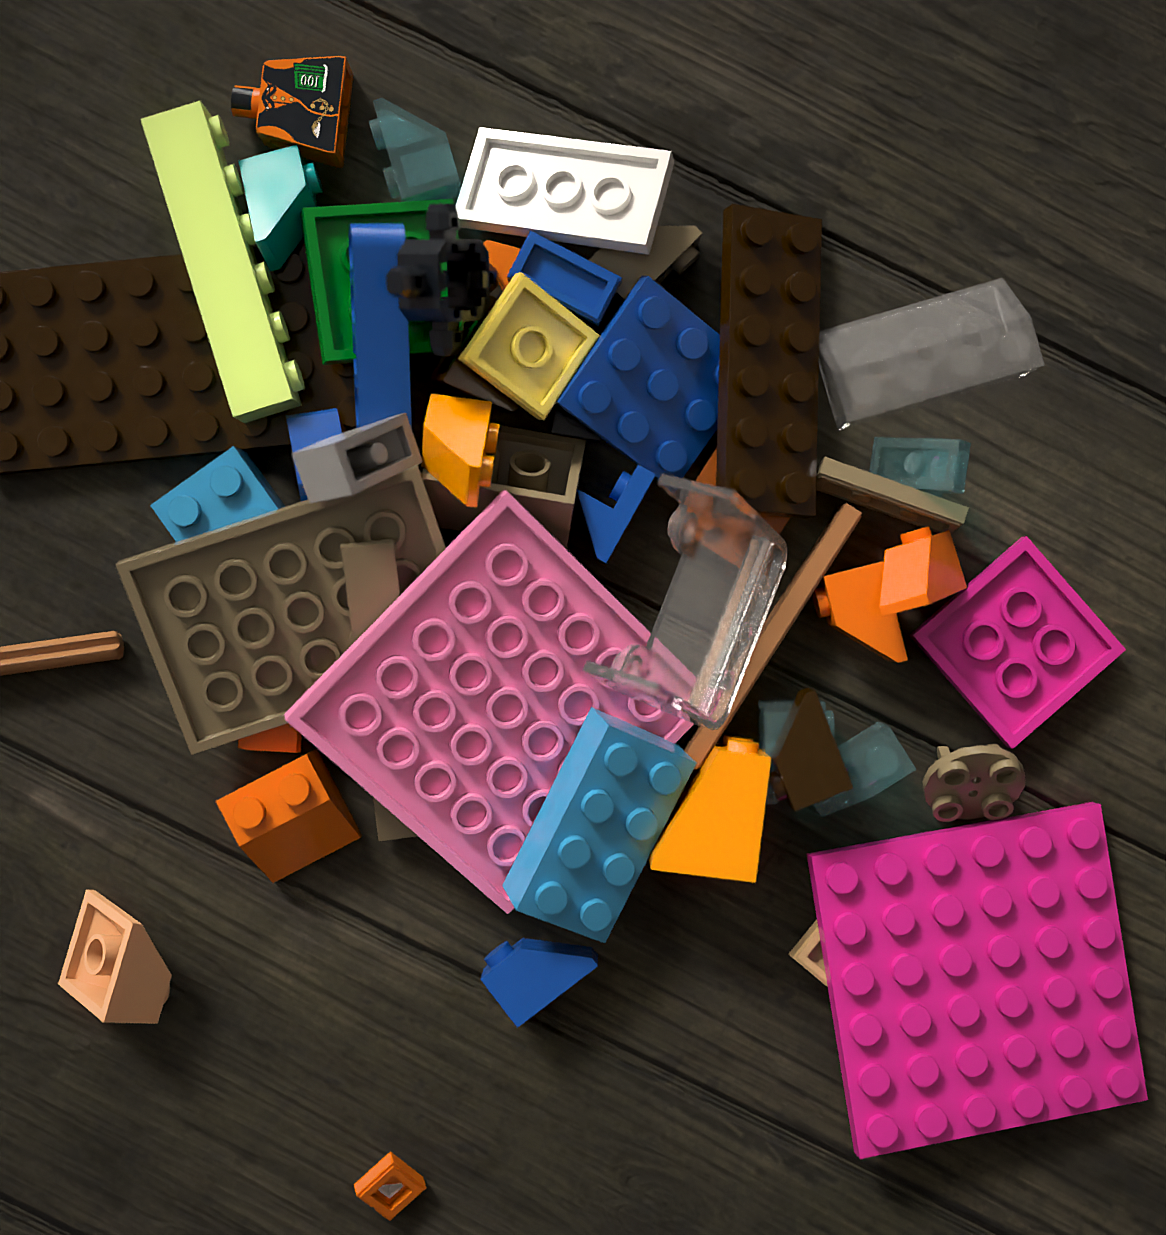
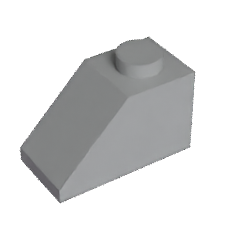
(357, 459)

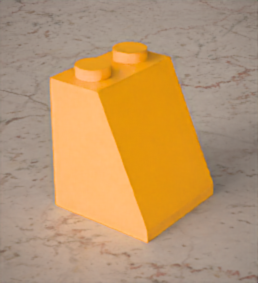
(718, 815)

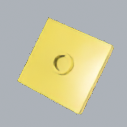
(529, 346)

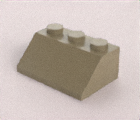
(535, 469)

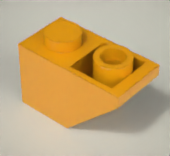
(456, 445)

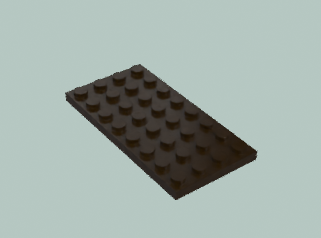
(122, 371)

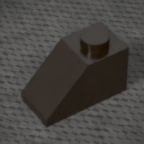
(807, 757)

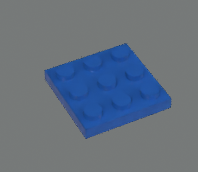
(650, 382)

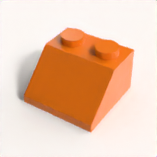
(289, 817)

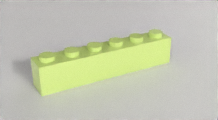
(222, 261)

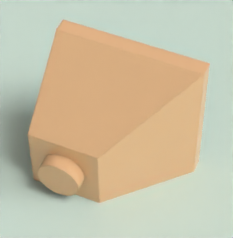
(114, 965)

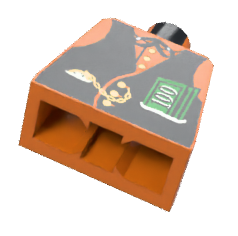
(301, 105)

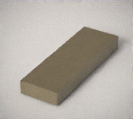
(889, 497)

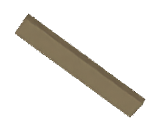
(370, 591)

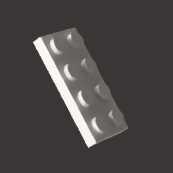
(565, 189)

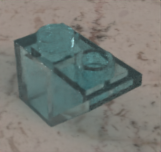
(418, 155)

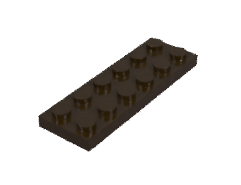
(769, 360)

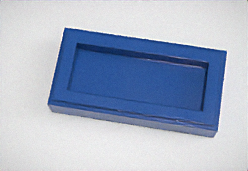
(567, 277)

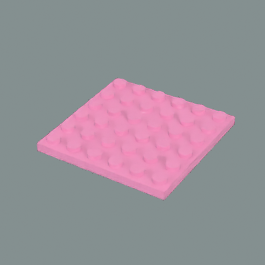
(477, 691)

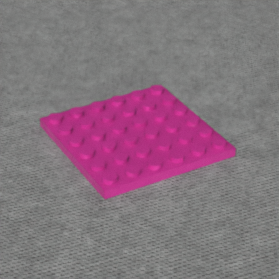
(976, 978)

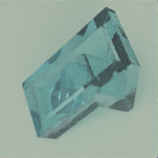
(922, 463)

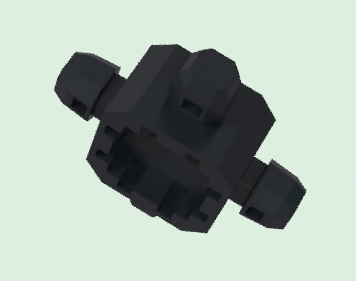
(419, 279)

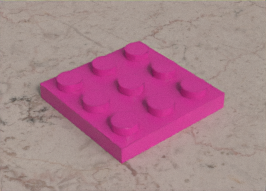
(1017, 642)

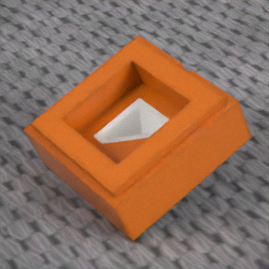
(390, 1186)

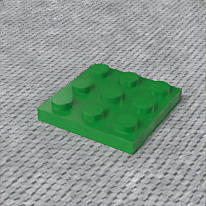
(329, 269)

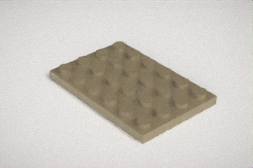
(262, 604)

